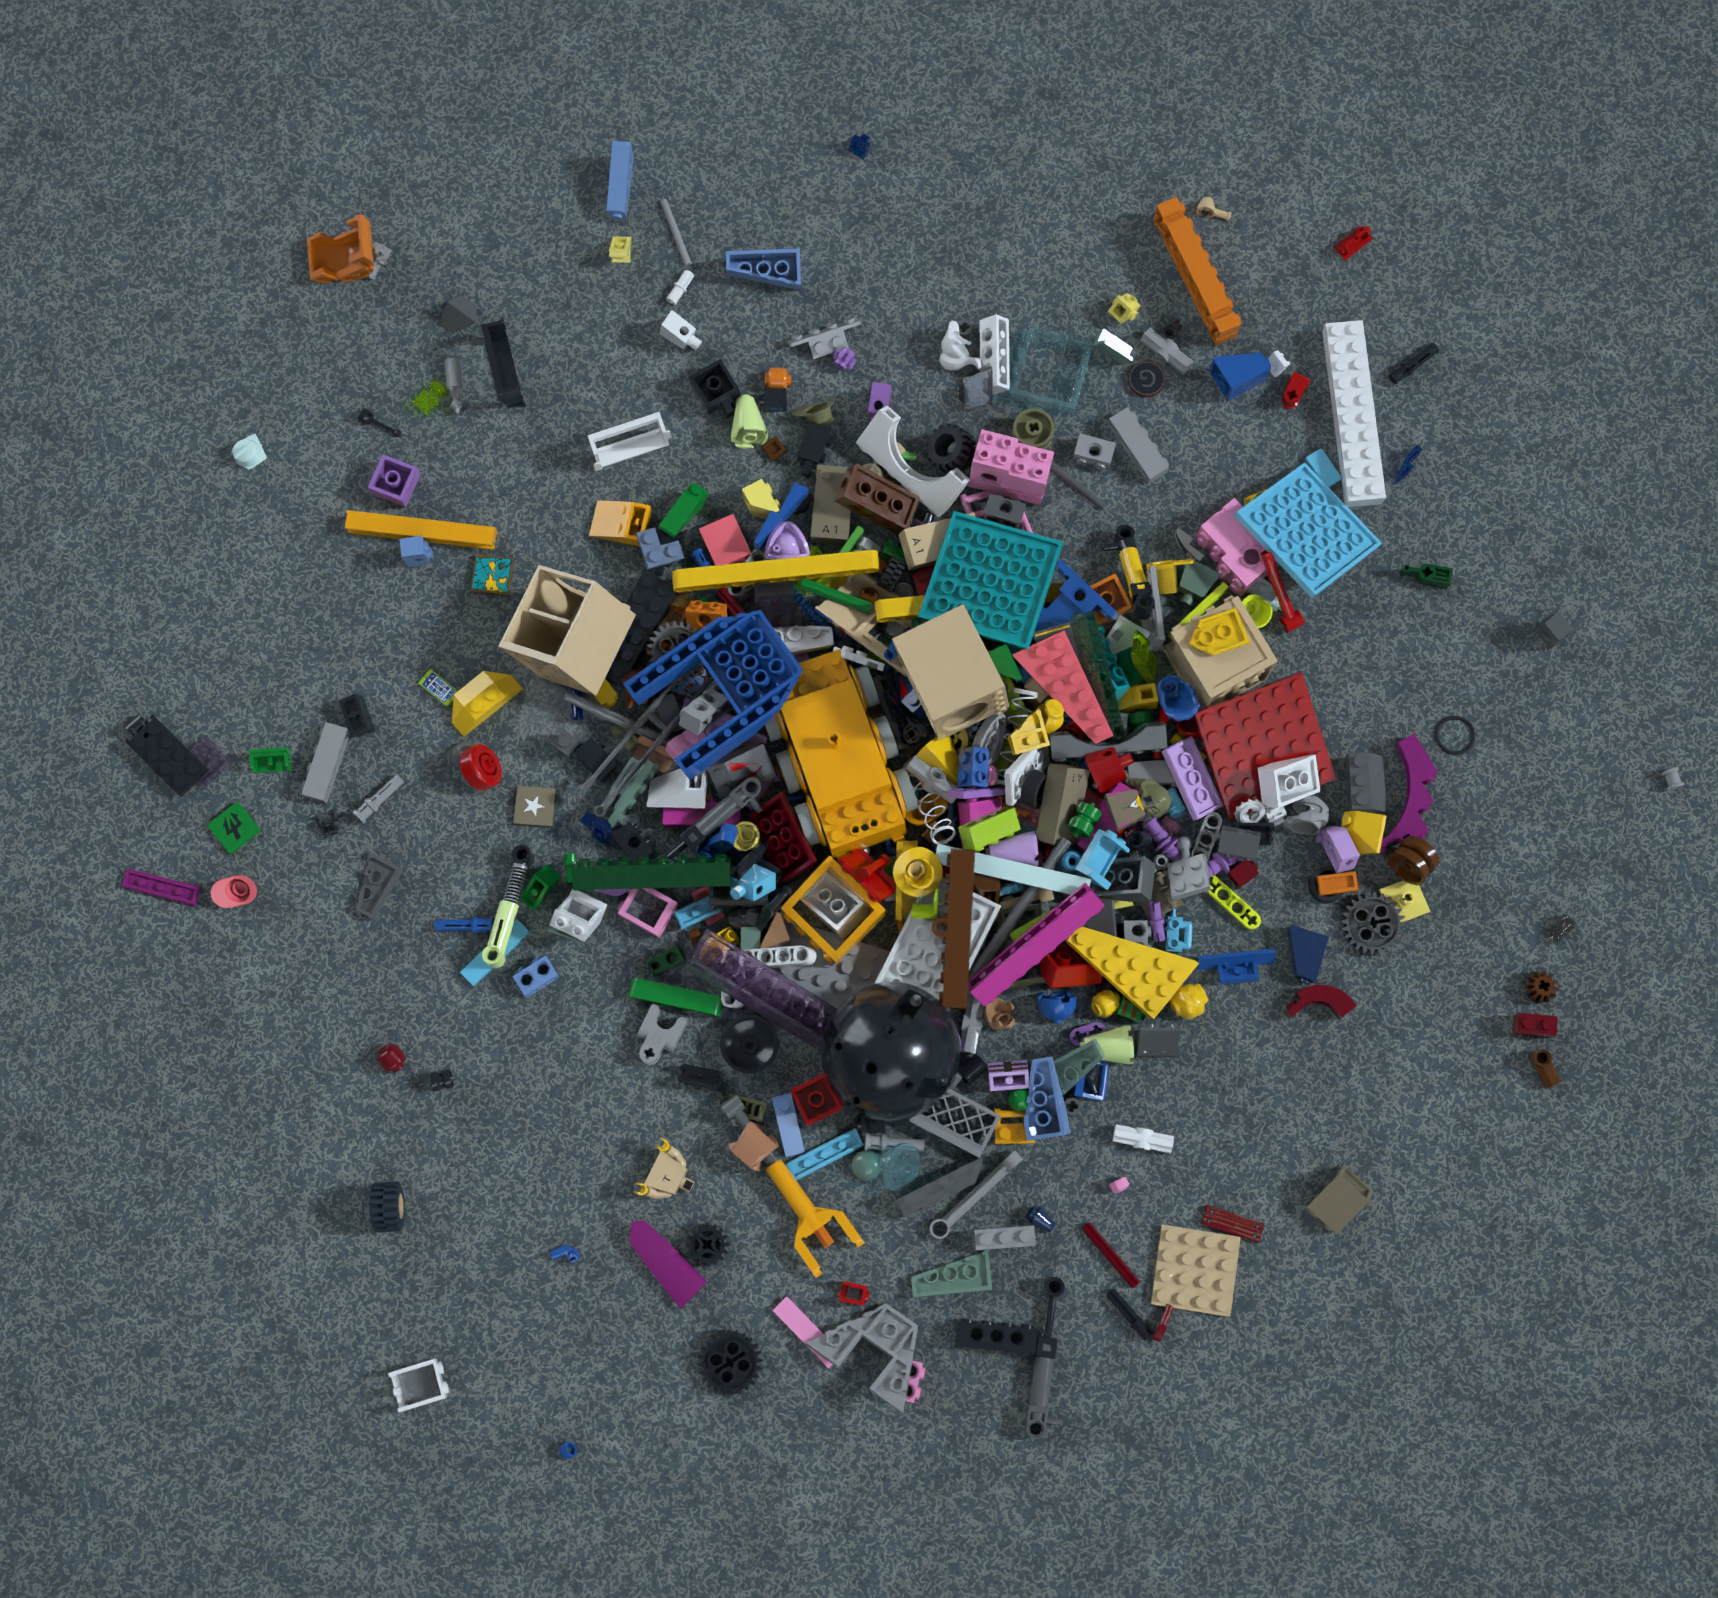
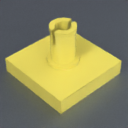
(1408, 897)

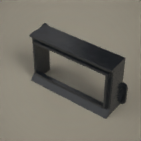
(502, 363)

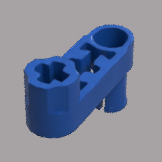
(720, 842)

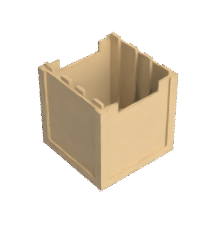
(1224, 674)

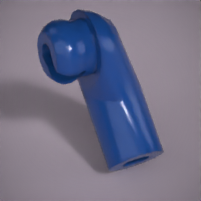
(565, 1251)

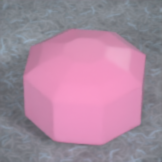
(1119, 1185)

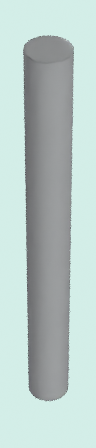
(675, 231)

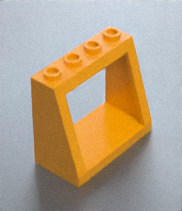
(816, 941)

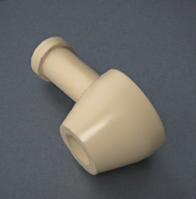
(1208, 205)

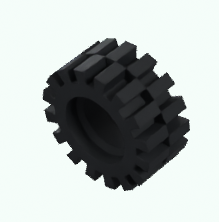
(891, 573)

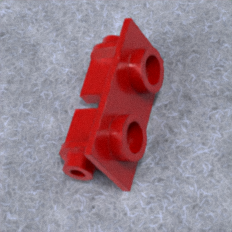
(1354, 242)

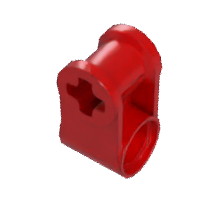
(1295, 388)

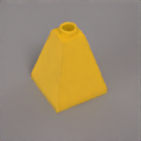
(943, 756)

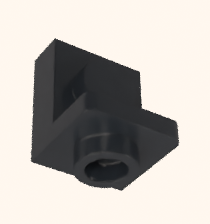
(870, 1126)

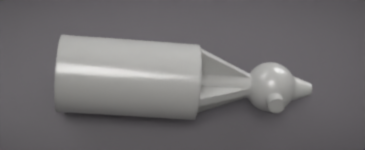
(454, 381)

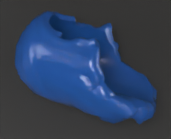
(1178, 698)

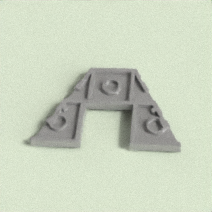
(888, 1332)

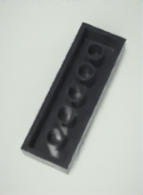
(650, 603)

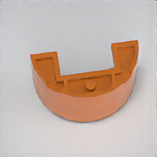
(344, 256)

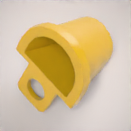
(1167, 574)

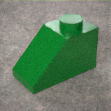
(1005, 662)
(540, 887)

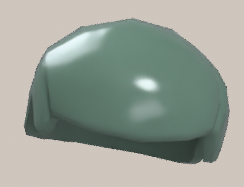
(865, 1165)

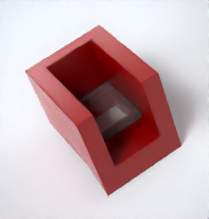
(853, 1293)

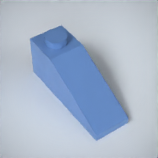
(788, 1125)

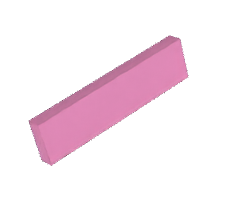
(799, 1324)

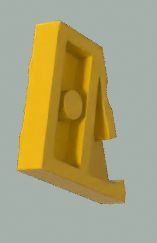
(1029, 734)

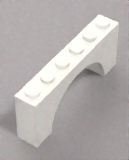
(881, 445)

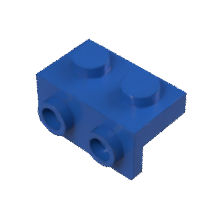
(973, 767)

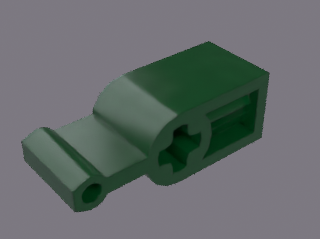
(1437, 575)

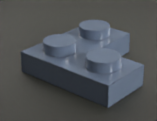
(656, 554)

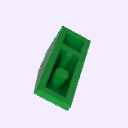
(684, 509)

